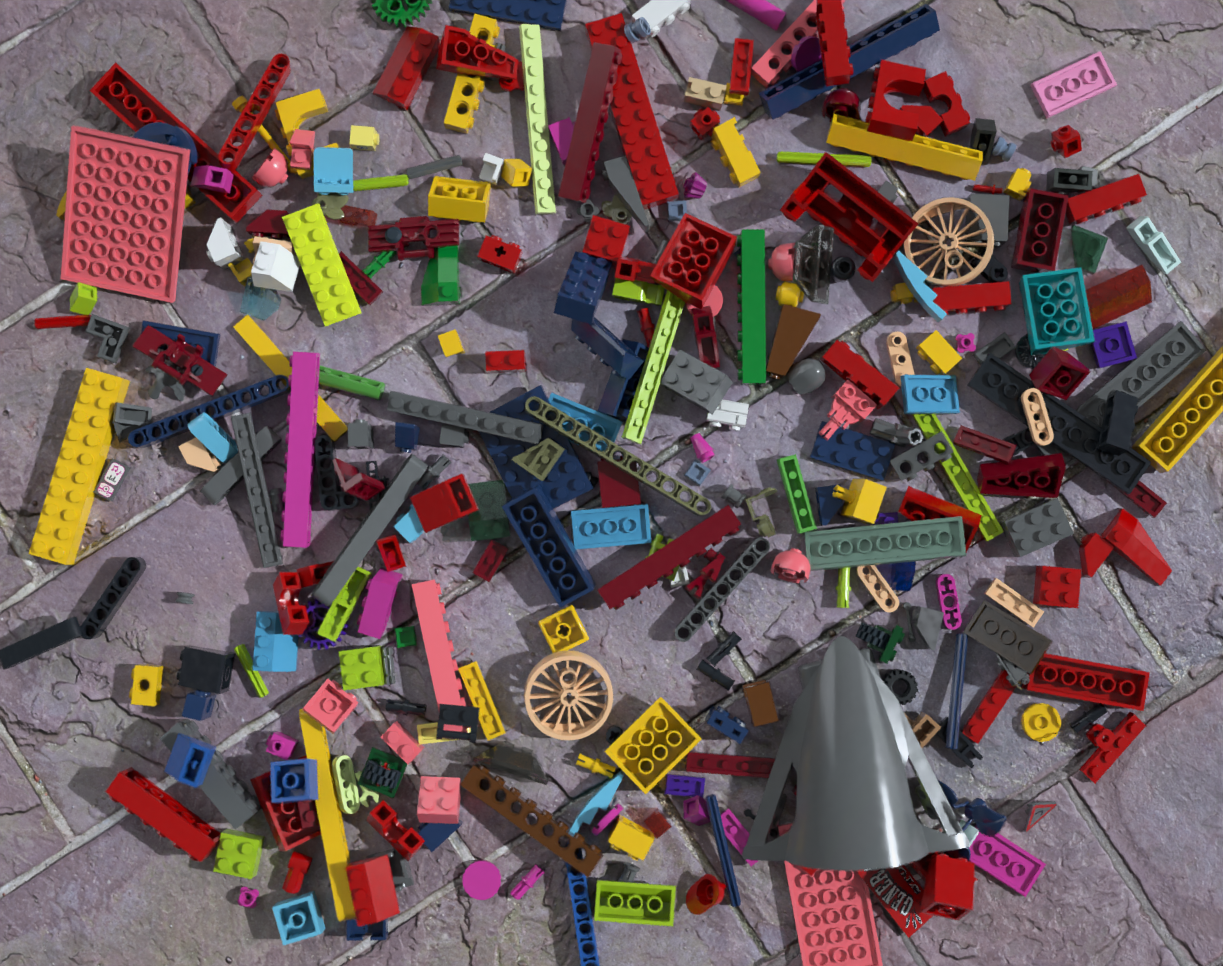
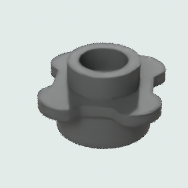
(582, 210)

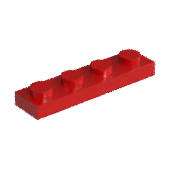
(988, 708)

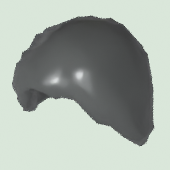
(806, 375)

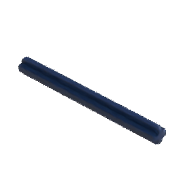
(956, 691)
(723, 850)

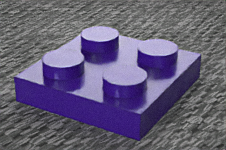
(1113, 345)

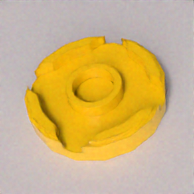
(1041, 722)

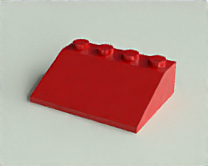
(694, 260)
(282, 817)

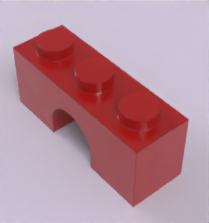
(941, 88)
(292, 615)
(384, 821)

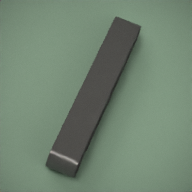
(730, 584)

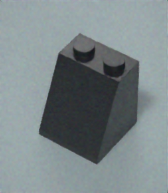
(206, 669)

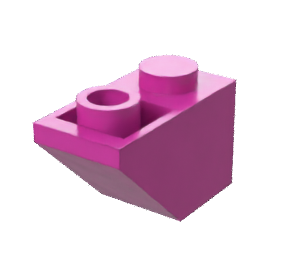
(212, 178)

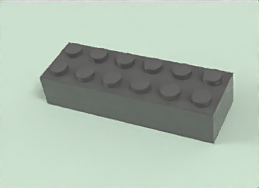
(220, 782)

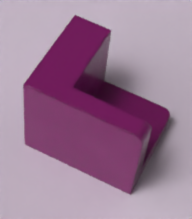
(696, 810)

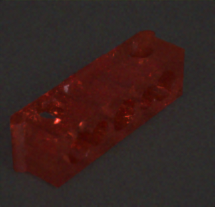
(352, 220)

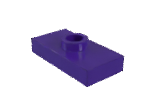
(684, 785)

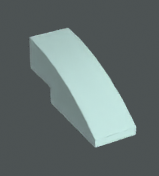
(1153, 244)

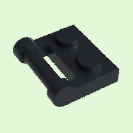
(459, 716)

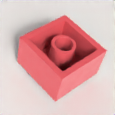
(439, 800)

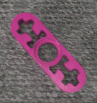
(956, 614)

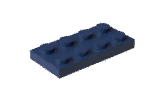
(853, 452)

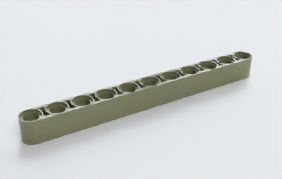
(623, 465)

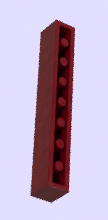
(590, 122)
(668, 557)

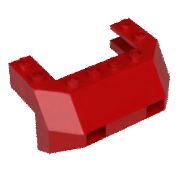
(854, 211)

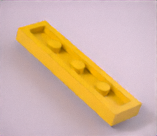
(482, 698)

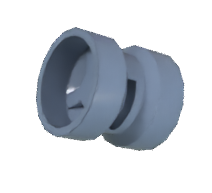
(636, 30)
(1003, 149)

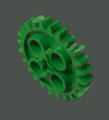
(384, 9)

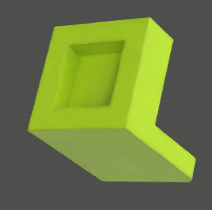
(83, 299)

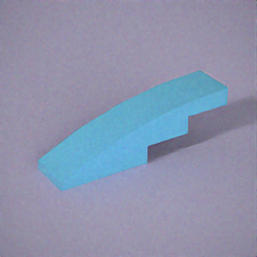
(914, 280)
(600, 799)

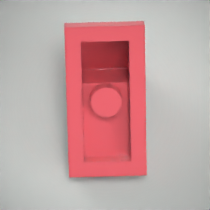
(302, 149)

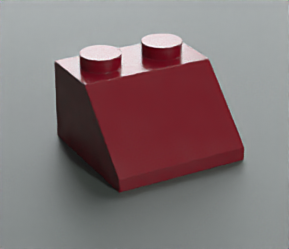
(1058, 373)

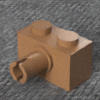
(923, 728)

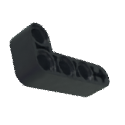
(323, 474)

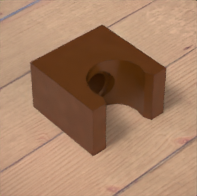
(760, 702)

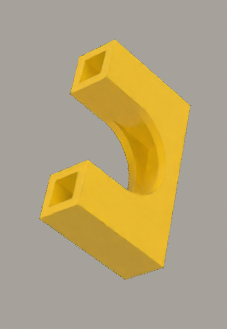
(294, 112)

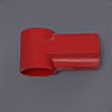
(298, 867)

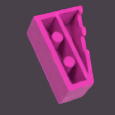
(378, 603)

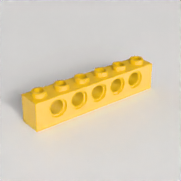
(463, 122)

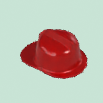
(704, 894)

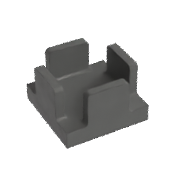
(400, 868)

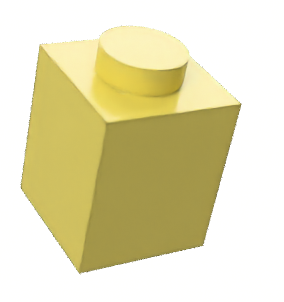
(363, 138)

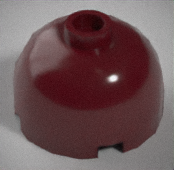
(843, 103)

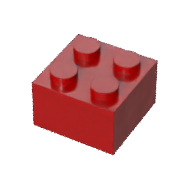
(606, 239)
(1057, 586)

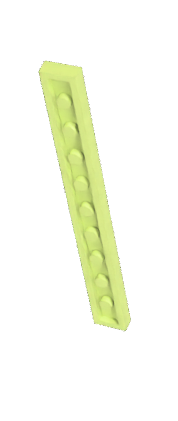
(537, 119)

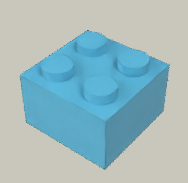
(298, 918)

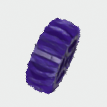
(316, 616)

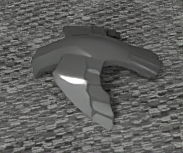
(163, 380)

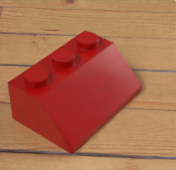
(372, 889)

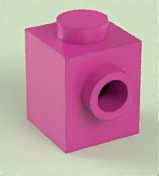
(281, 745)

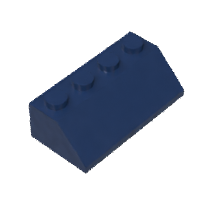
(608, 347)
(621, 391)

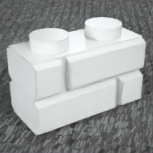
(729, 413)

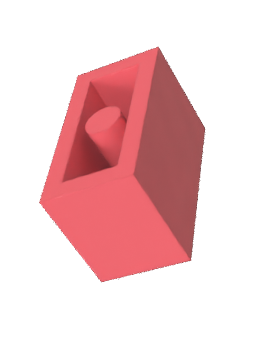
(402, 742)

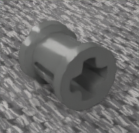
(733, 496)
(628, 867)

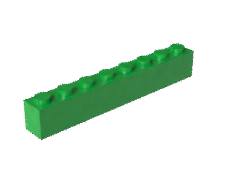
(752, 307)

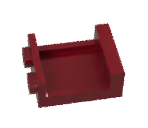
(616, 486)

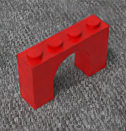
(884, 118)

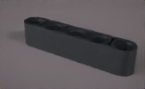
(121, 594)
(40, 642)

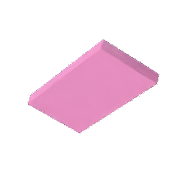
(1073, 85)

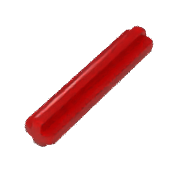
(62, 321)

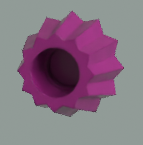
(694, 186)

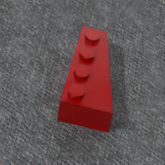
(832, 41)
(923, 506)

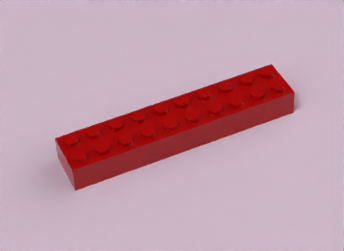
(139, 108)
(635, 118)

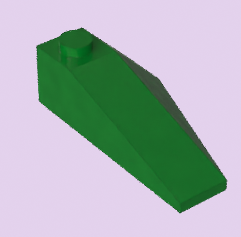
(441, 278)

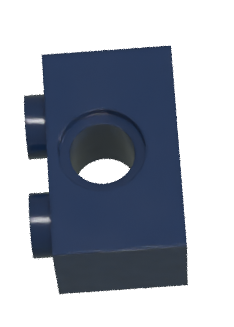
(199, 705)

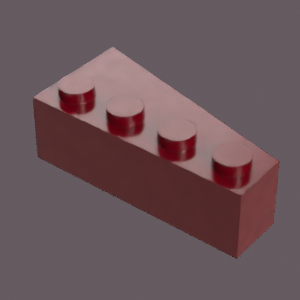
(1023, 477)

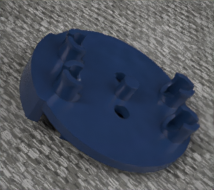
(168, 135)

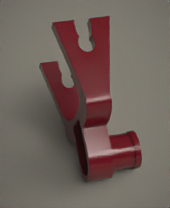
(711, 570)

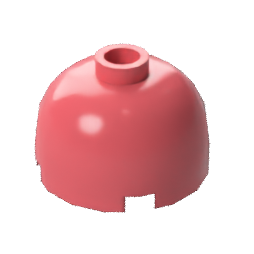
(272, 170)
(783, 261)
(791, 566)

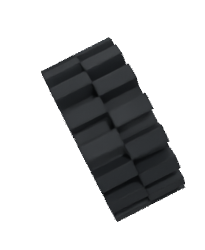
(910, 681)

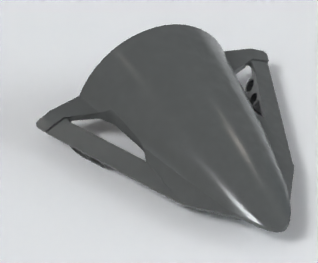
(851, 777)

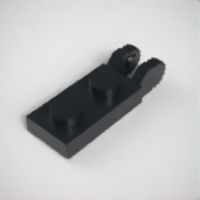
(964, 744)

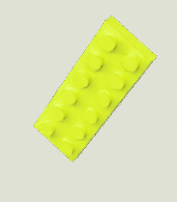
(321, 264)

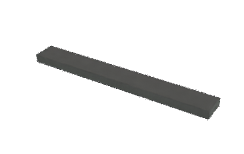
(256, 490)

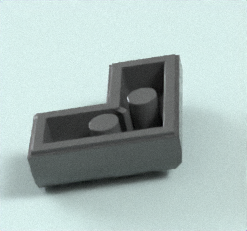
(112, 334)

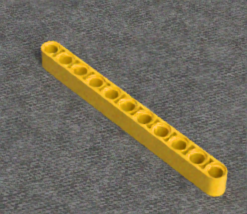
(329, 816)

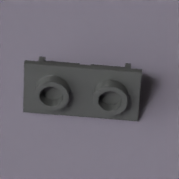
(1016, 675)

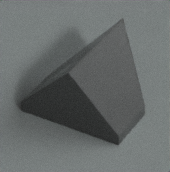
(129, 418)

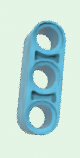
(213, 437)

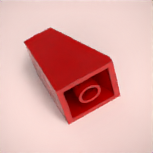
(948, 887)

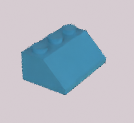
(271, 648)

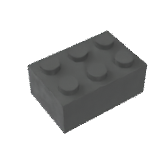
(696, 382)
(1036, 527)

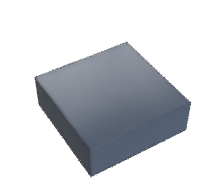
(676, 210)
(697, 472)

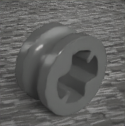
(184, 597)

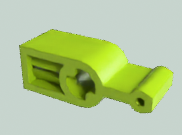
(638, 291)

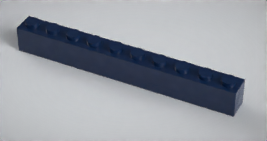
(863, 55)

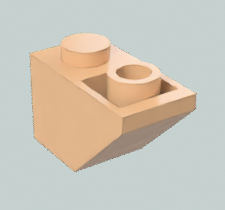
(199, 455)

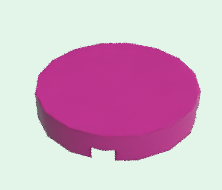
(607, 819)
(481, 879)

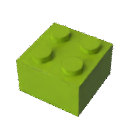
(361, 667)
(239, 853)

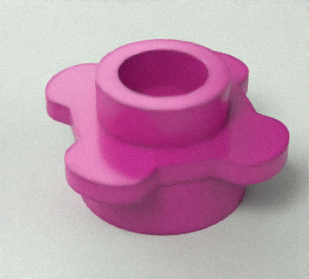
(961, 347)
(243, 901)

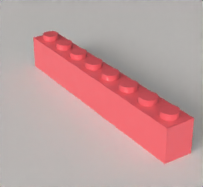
(438, 647)

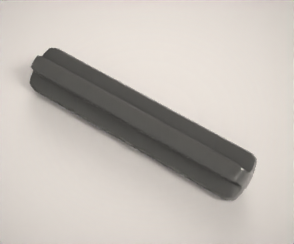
(433, 167)

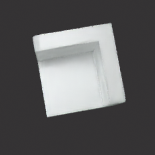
(491, 169)

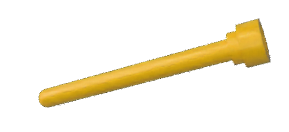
(239, 105)

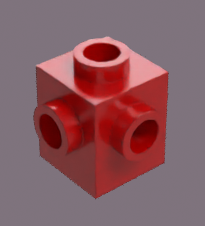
(704, 122)
(1066, 141)

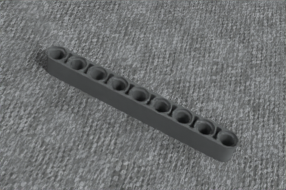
(369, 530)

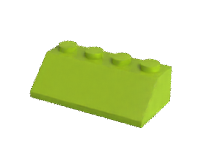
(635, 903)

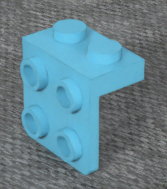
(333, 170)

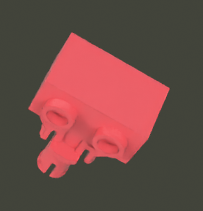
(849, 406)

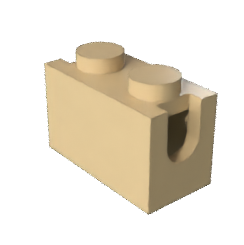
(705, 93)

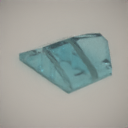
(259, 301)

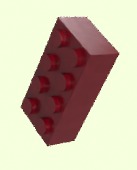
(1039, 231)

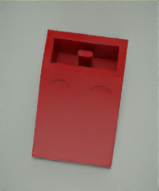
(444, 503)

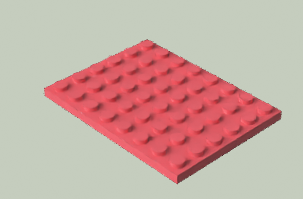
(124, 213)

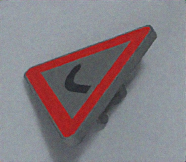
(1036, 812)

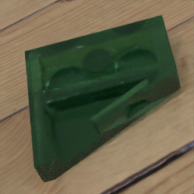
(1087, 248)

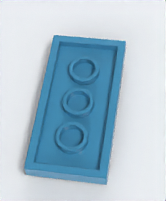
(611, 526)

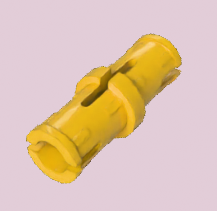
(595, 765)

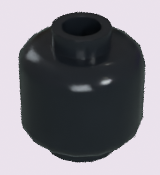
(848, 269)

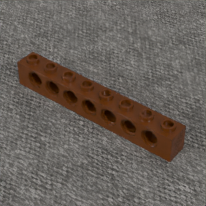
(473, 784)

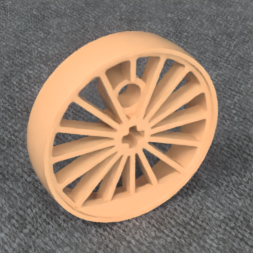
(940, 207)
(568, 730)

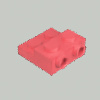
(331, 705)

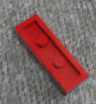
(741, 66)

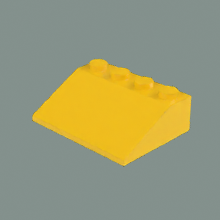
(653, 745)

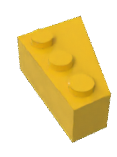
(734, 153)

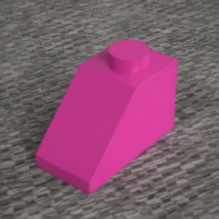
(561, 135)

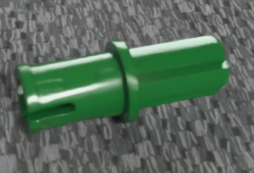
(378, 262)

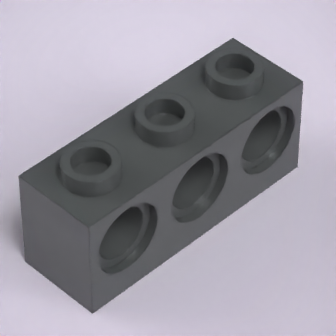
(927, 447)

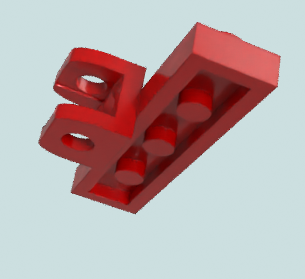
(1110, 745)

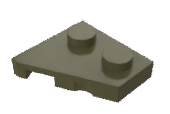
(540, 458)

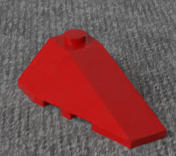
(468, 55)

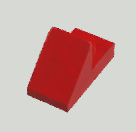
(391, 553)

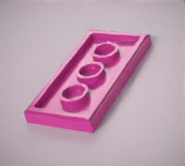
(1006, 862)

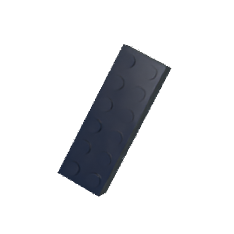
(549, 546)

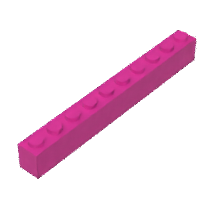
(301, 449)

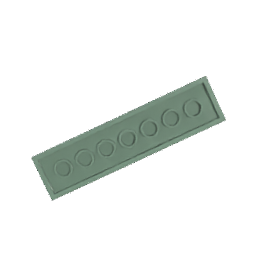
(885, 543)

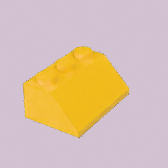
(459, 199)

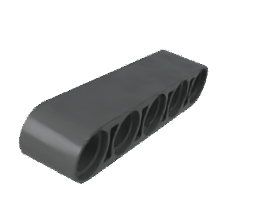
(231, 474)

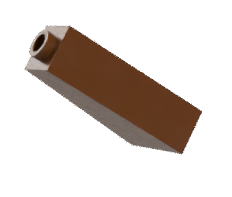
(789, 337)

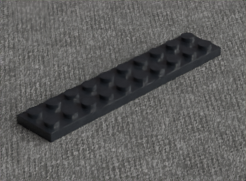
(1071, 430)

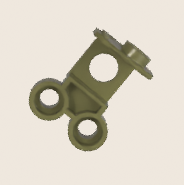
(765, 527)

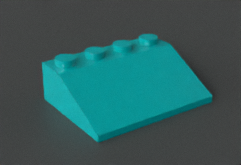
(1056, 310)

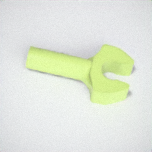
(363, 799)

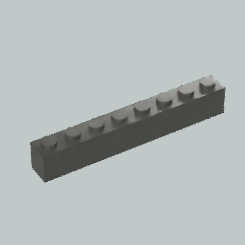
(465, 417)

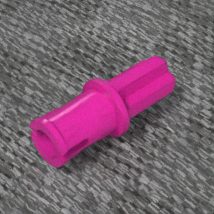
(527, 882)

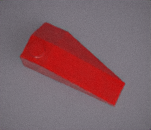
(1136, 546)

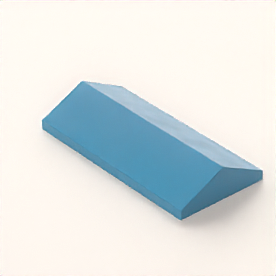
(597, 421)

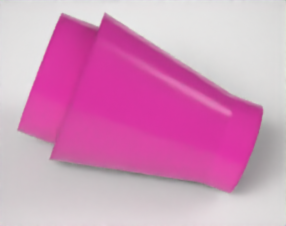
(702, 449)

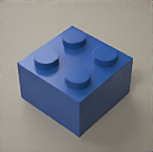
(294, 781)

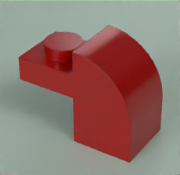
(634, 269)

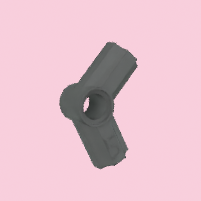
(896, 433)

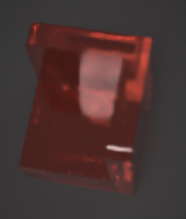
(657, 823)

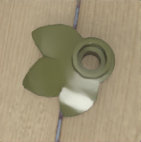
(332, 204)
(614, 209)

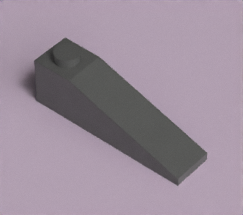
(622, 184)

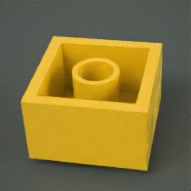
(630, 838)

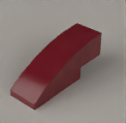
(705, 336)

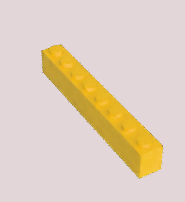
(921, 152)

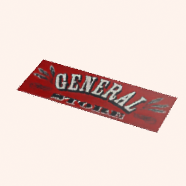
(899, 895)

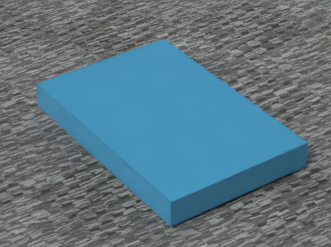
(930, 394)

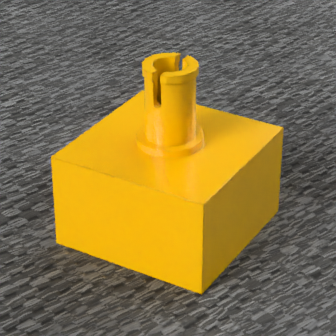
(861, 500)

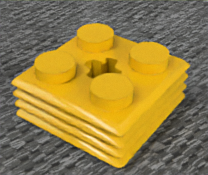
(568, 618)

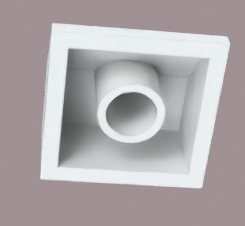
(223, 245)
(275, 267)

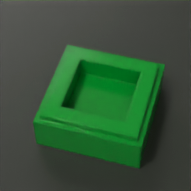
(405, 636)

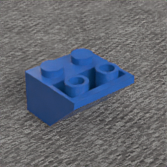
(189, 760)

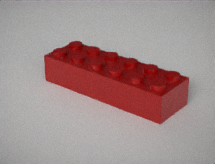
(1090, 681)
(164, 814)

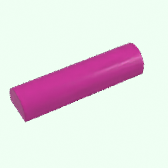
(762, 11)

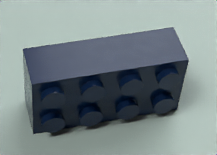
(583, 287)

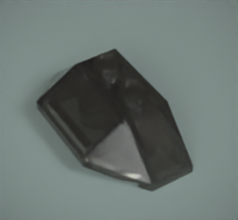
(814, 263)
(513, 761)

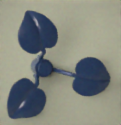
(986, 819)

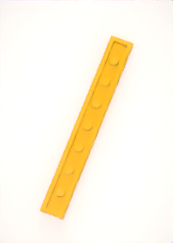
(280, 366)

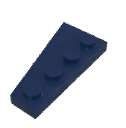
(207, 340)

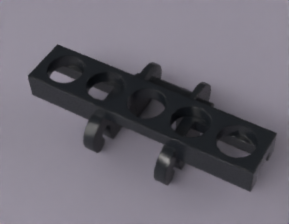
(375, 477)

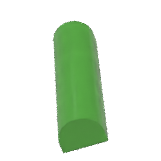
(351, 383)
(796, 494)

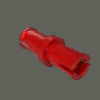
(647, 327)

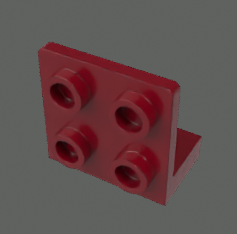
(355, 482)

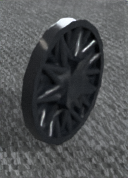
(1023, 353)

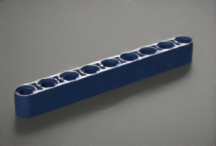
(219, 406)

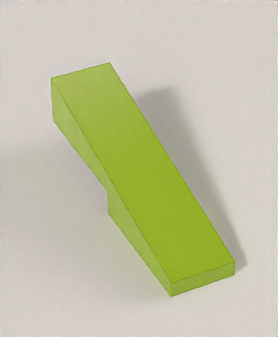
(344, 604)

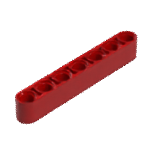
(255, 103)

